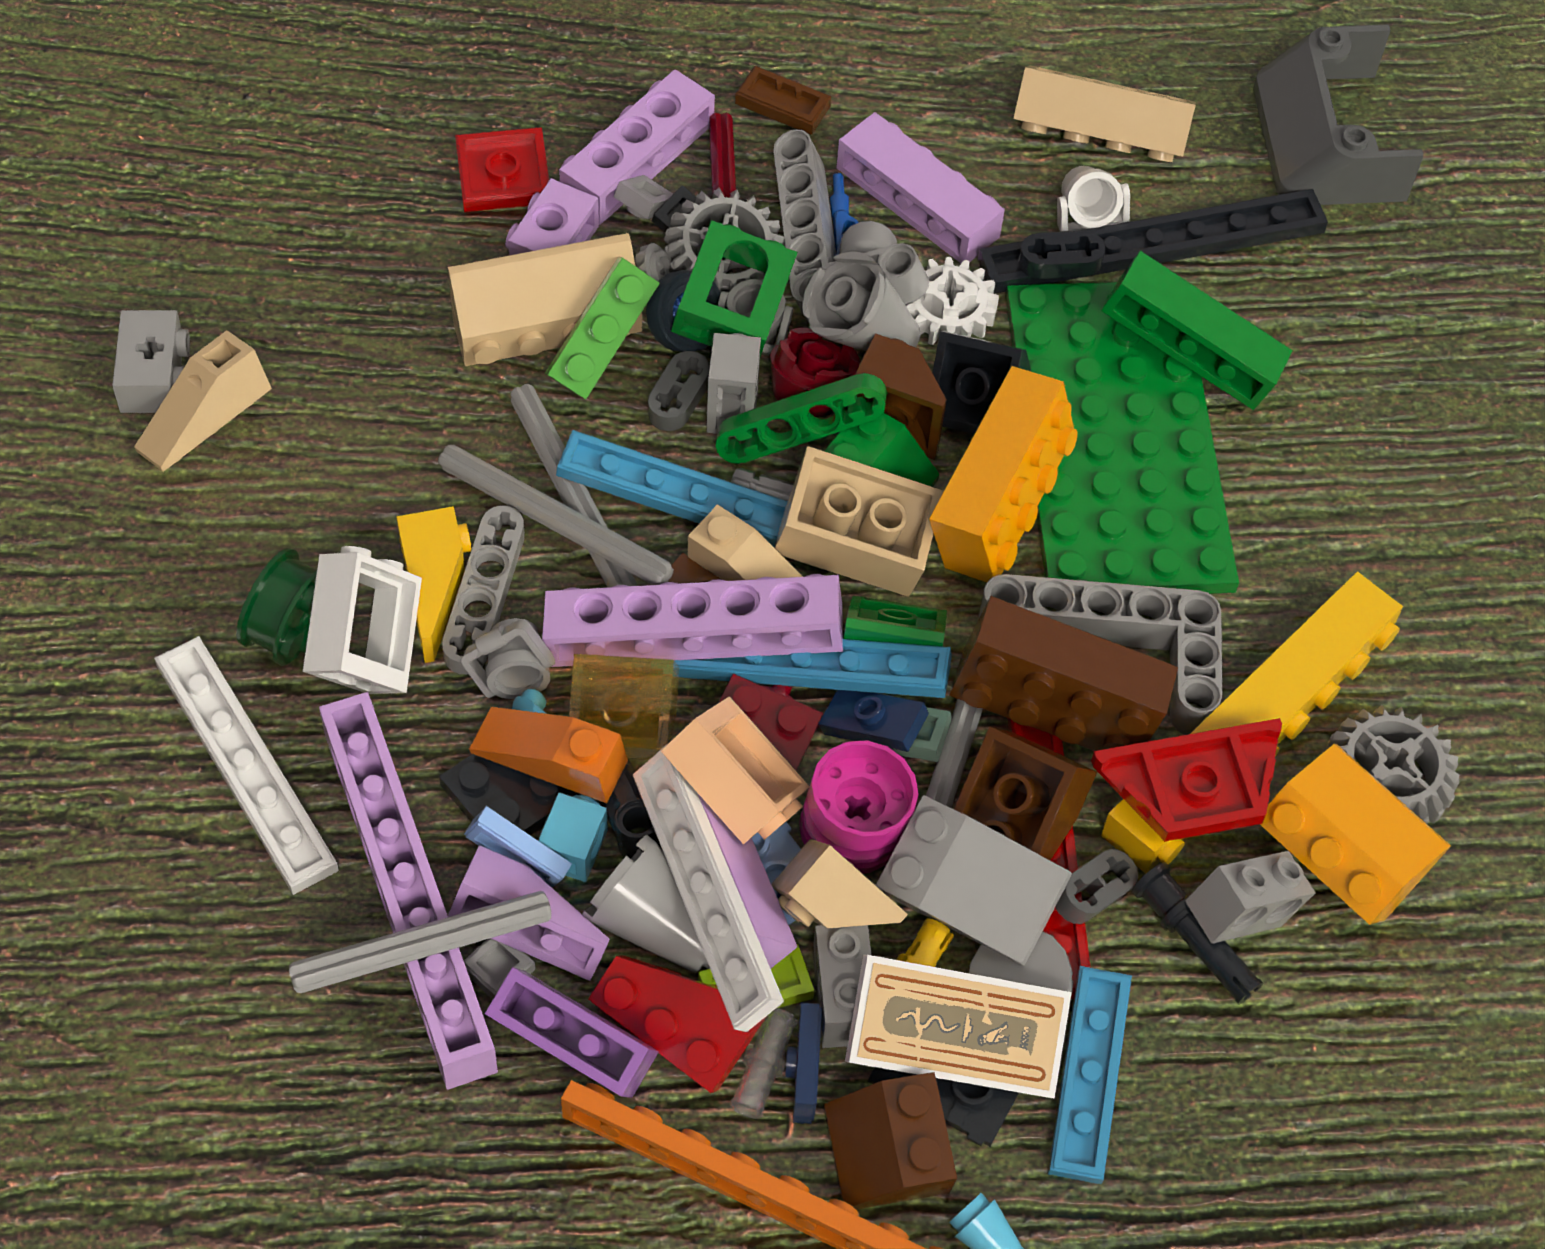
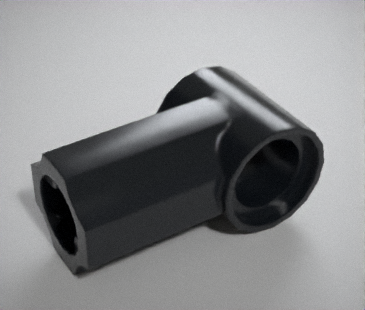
(628, 812)

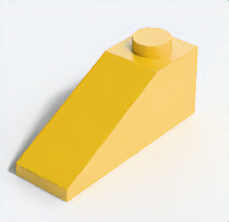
(434, 551)

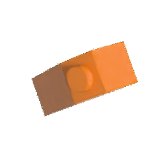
(553, 749)

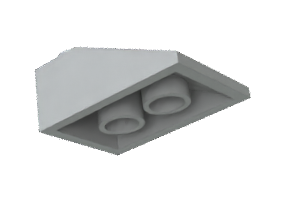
(973, 880)

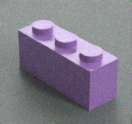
(571, 1032)

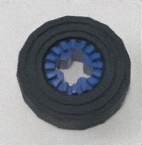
(663, 309)

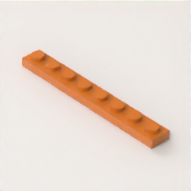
(730, 1175)

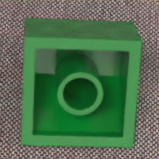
(887, 447)

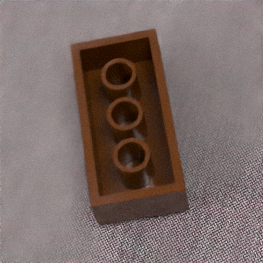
(1062, 679)

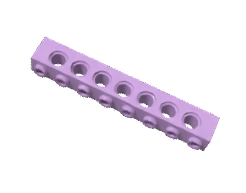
(407, 888)

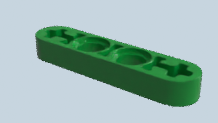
(804, 425)

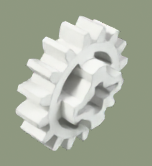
(955, 301)

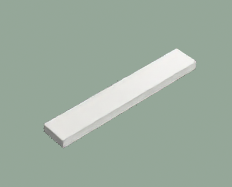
(246, 765)
(708, 893)

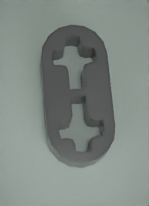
(670, 387)
(1101, 893)

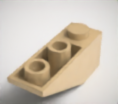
(205, 397)

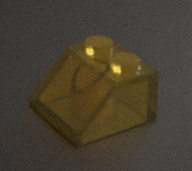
(628, 698)

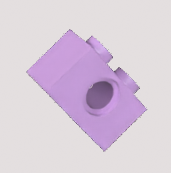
(555, 219)

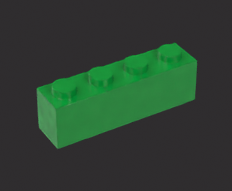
(1197, 330)

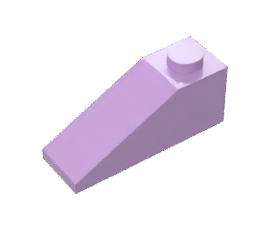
(563, 941)

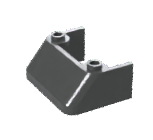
(1302, 129)

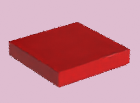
(501, 168)

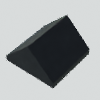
(971, 375)

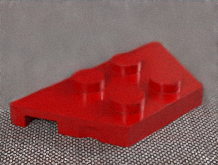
(1196, 779)

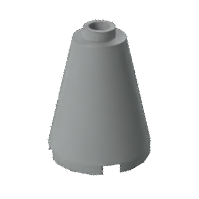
(855, 302)
(647, 908)

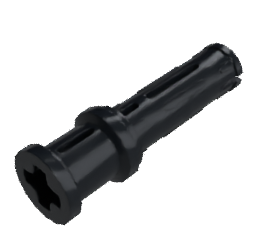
(1169, 903)

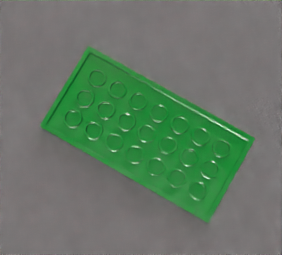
(1144, 477)

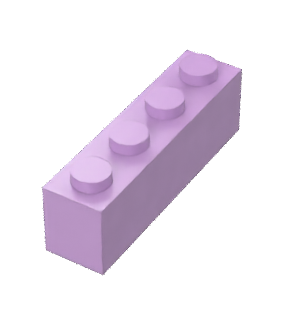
(920, 188)
(754, 891)

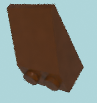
(1025, 791)

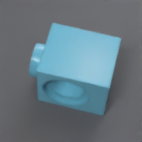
(576, 832)

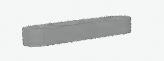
(482, 588)

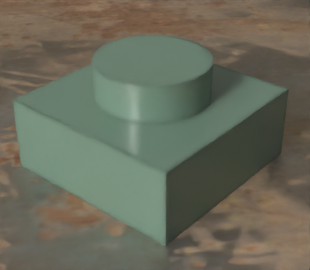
(931, 736)

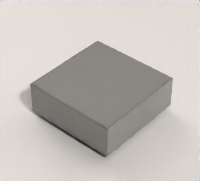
(492, 963)

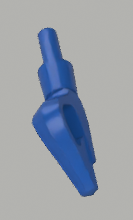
(840, 210)

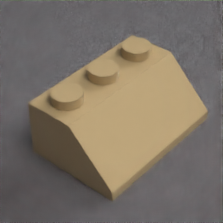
(858, 522)

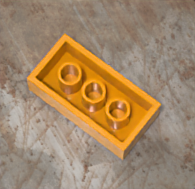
(1004, 475)

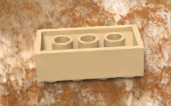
(1104, 111)
(529, 298)

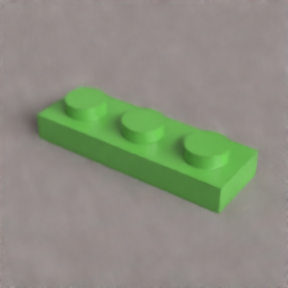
(602, 328)

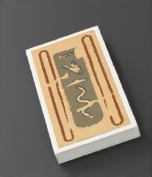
(958, 1026)

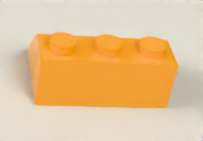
(1353, 834)

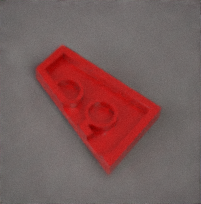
(674, 1017)

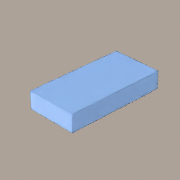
(505, 838)

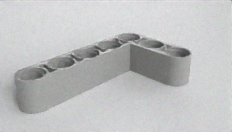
(810, 228)
(1123, 625)

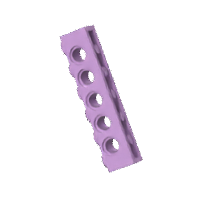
(717, 623)

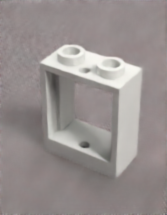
(391, 623)

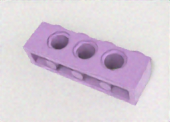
(641, 140)

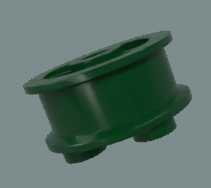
(279, 607)

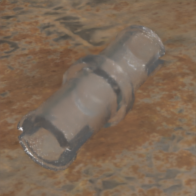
(764, 1064)

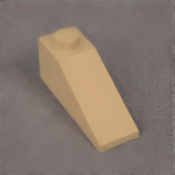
(735, 549)

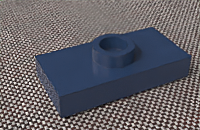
(874, 718)
(803, 1063)

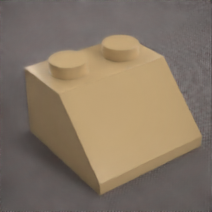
(831, 891)

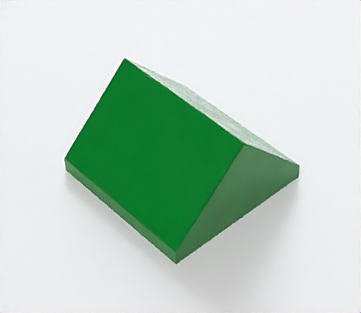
(894, 622)

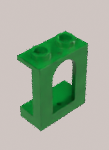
(701, 319)

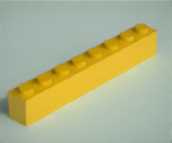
(1286, 687)

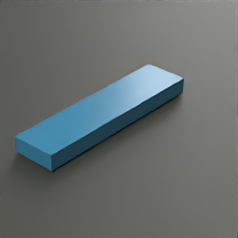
(1090, 1075)

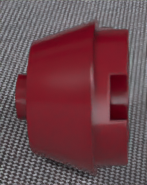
(809, 362)

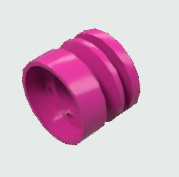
(860, 803)

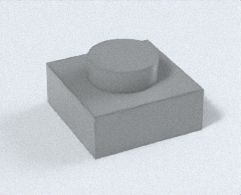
(642, 196)

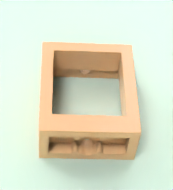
(737, 771)

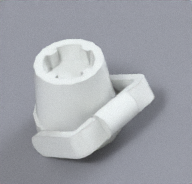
(1092, 200)

